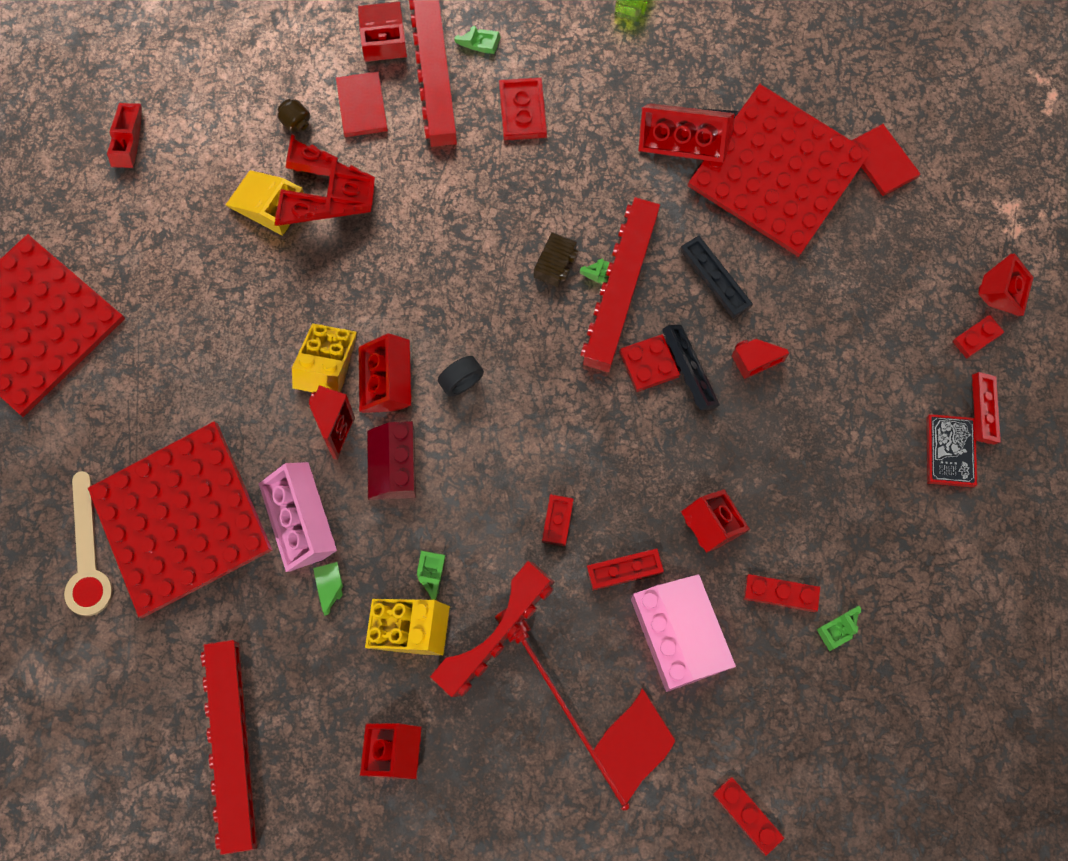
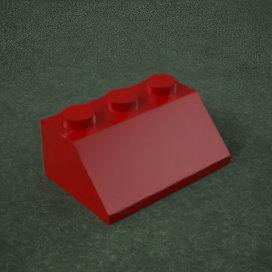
(384, 374)
(332, 416)

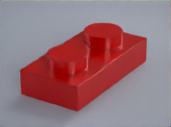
(978, 336)
(557, 520)

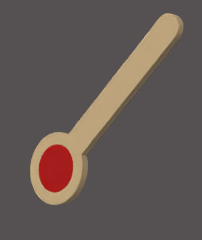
(89, 589)

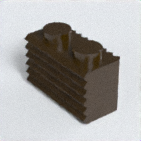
(555, 259)

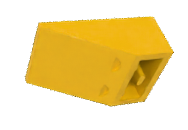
(259, 197)
(323, 358)
(408, 626)

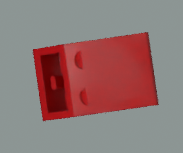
(382, 31)

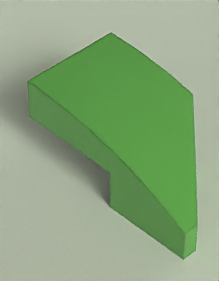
(479, 40)
(596, 271)
(430, 571)
(329, 585)
(840, 629)

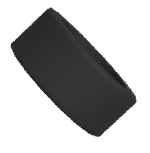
(460, 376)

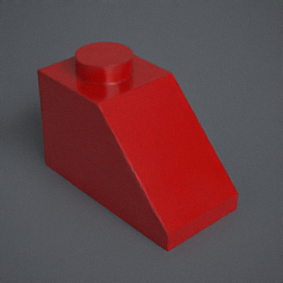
(757, 356)

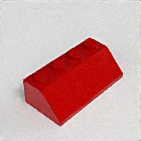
(685, 132)

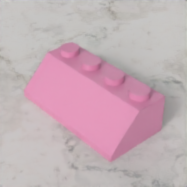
(297, 516)

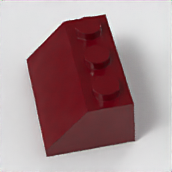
(391, 461)

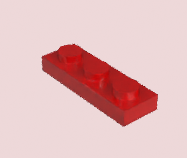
(986, 408)
(624, 569)
(781, 593)
(748, 816)

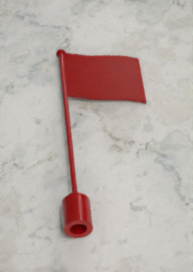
(629, 746)

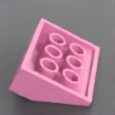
(682, 632)

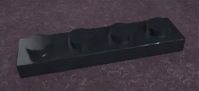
(716, 276)
(690, 366)

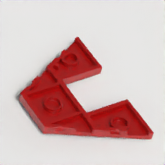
(348, 188)

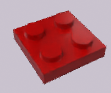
(649, 363)

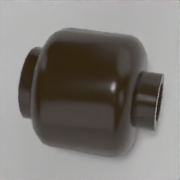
(293, 115)

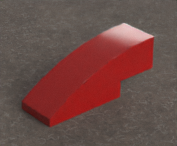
(125, 135)

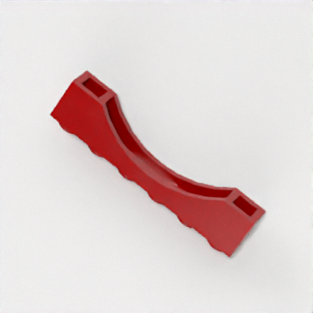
(526, 591)

